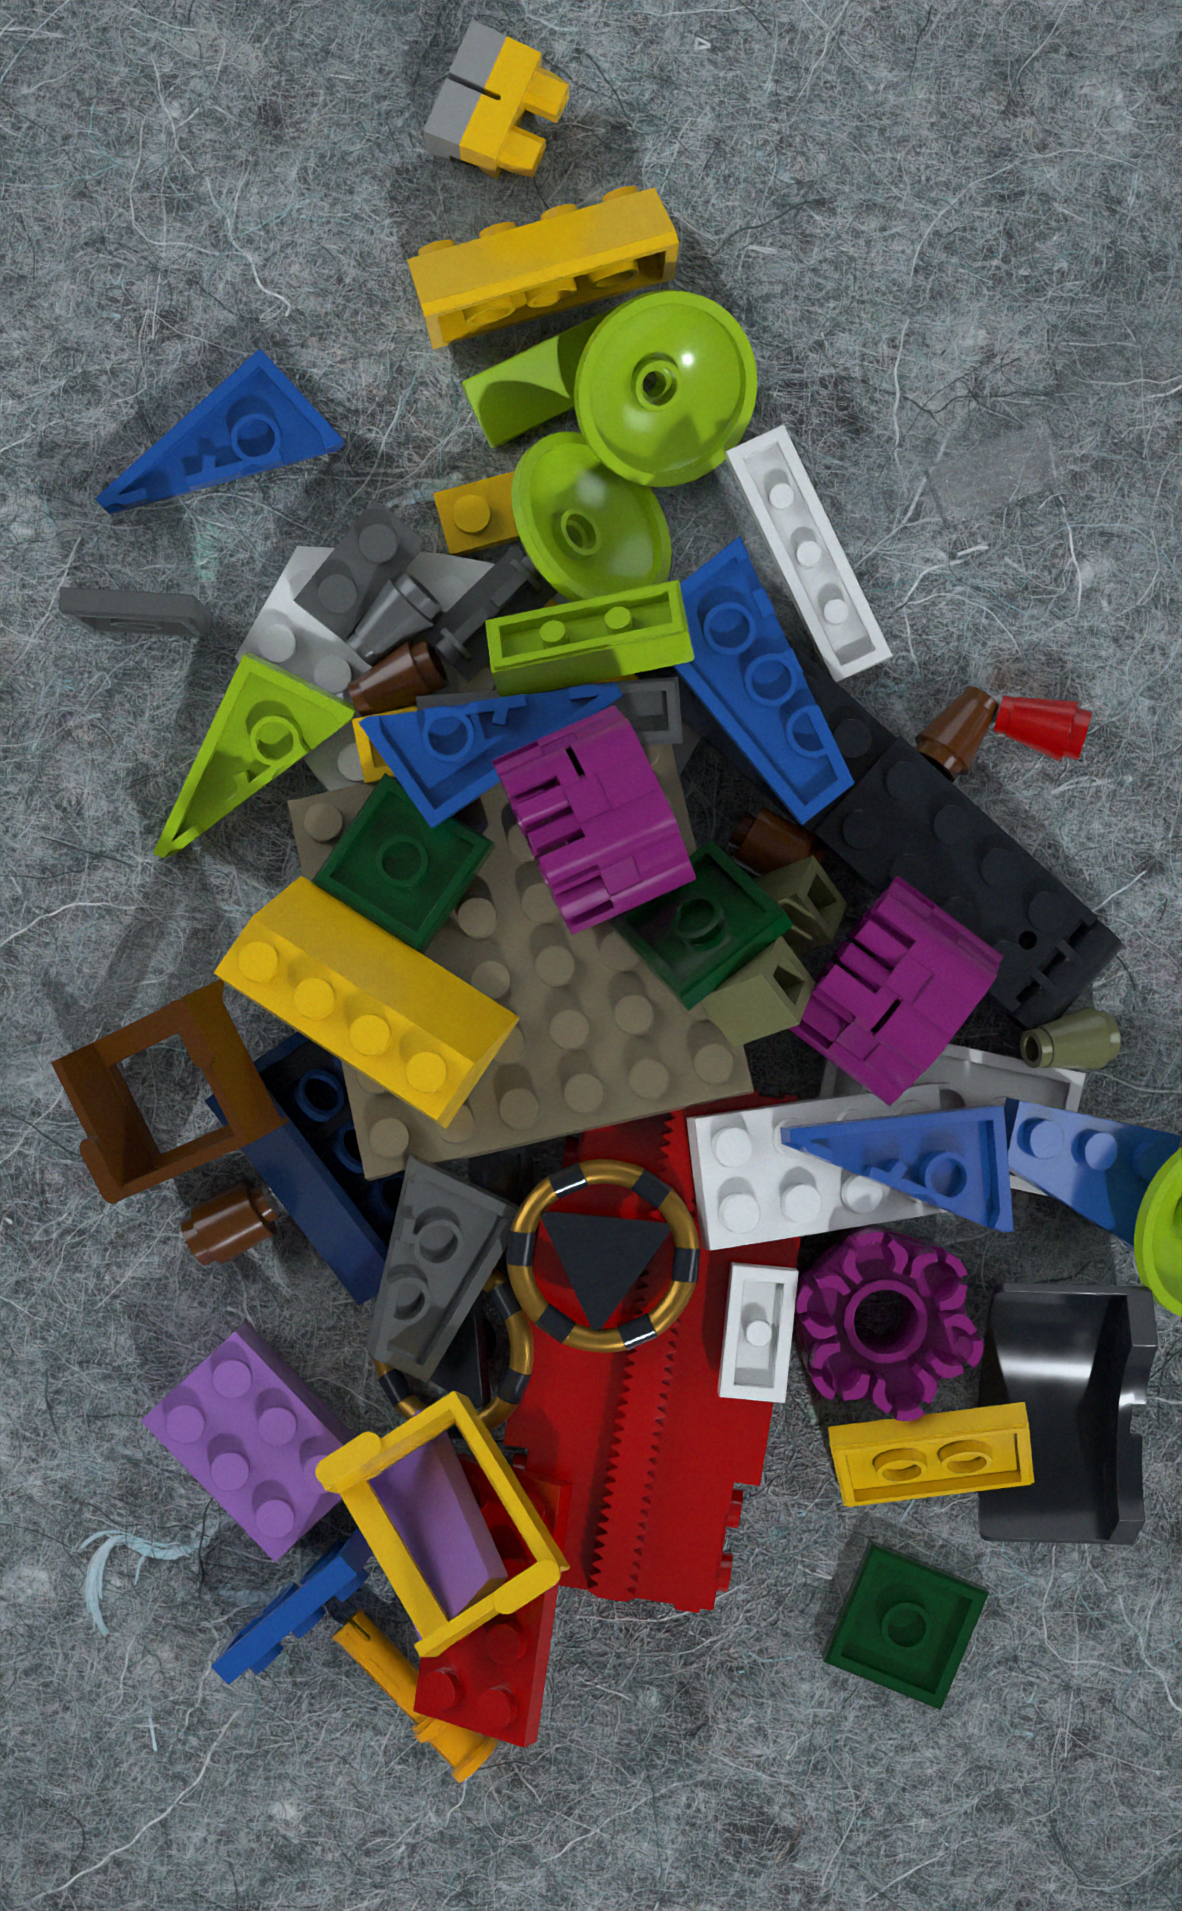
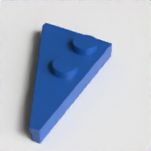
(237, 431)
(448, 750)
(936, 1156)

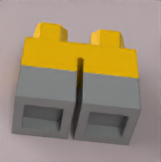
(486, 102)

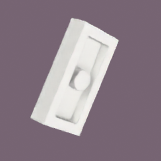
(757, 1332)

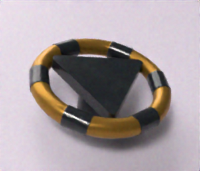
(603, 1256)
(466, 1365)

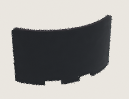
(1078, 1367)

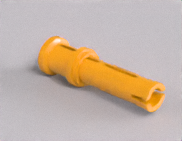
(398, 1678)

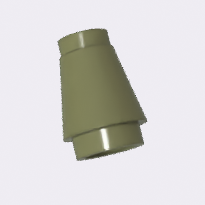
(1073, 1041)

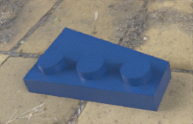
(1086, 1161)
(296, 1609)

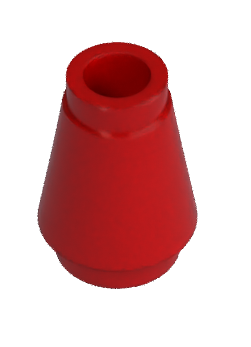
(1044, 725)

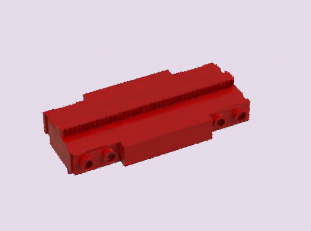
(645, 1424)

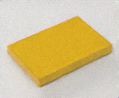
(932, 1454)

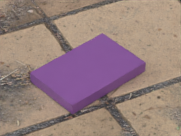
(442, 1525)

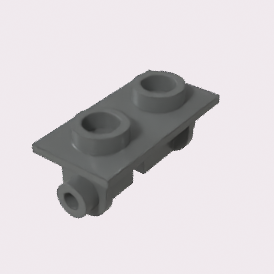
(504, 590)

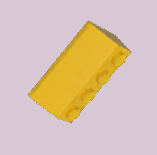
(544, 265)
(367, 998)

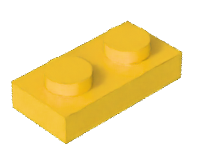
(477, 515)

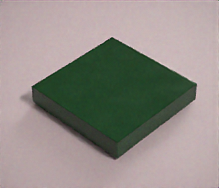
(400, 867)
(704, 928)
(905, 1624)

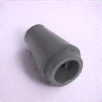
(397, 615)

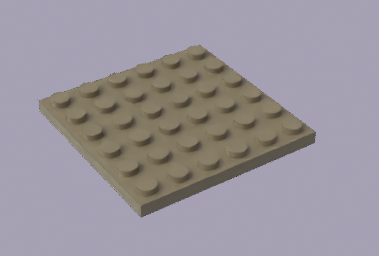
(594, 1024)

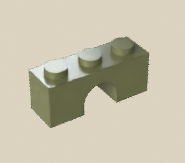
(774, 985)

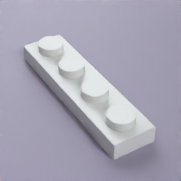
(807, 554)

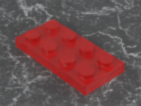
(499, 1670)

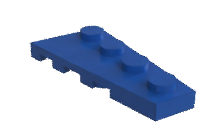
(757, 685)

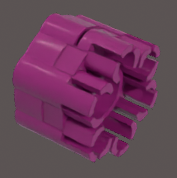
(595, 819)
(906, 997)
(908, 1362)

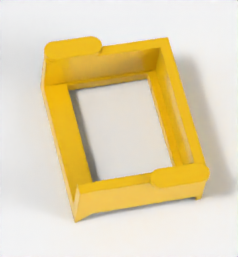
(368, 1455)

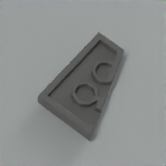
(435, 1265)

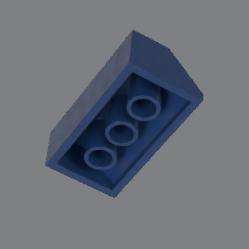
(318, 1165)

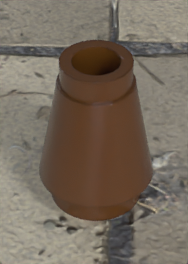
(398, 679)
(957, 733)

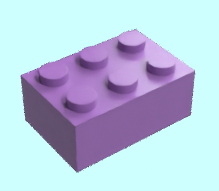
(253, 1439)

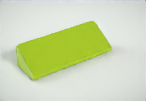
(529, 385)
(589, 640)

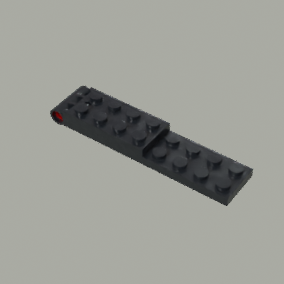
(921, 827)

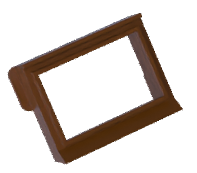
(118, 1143)

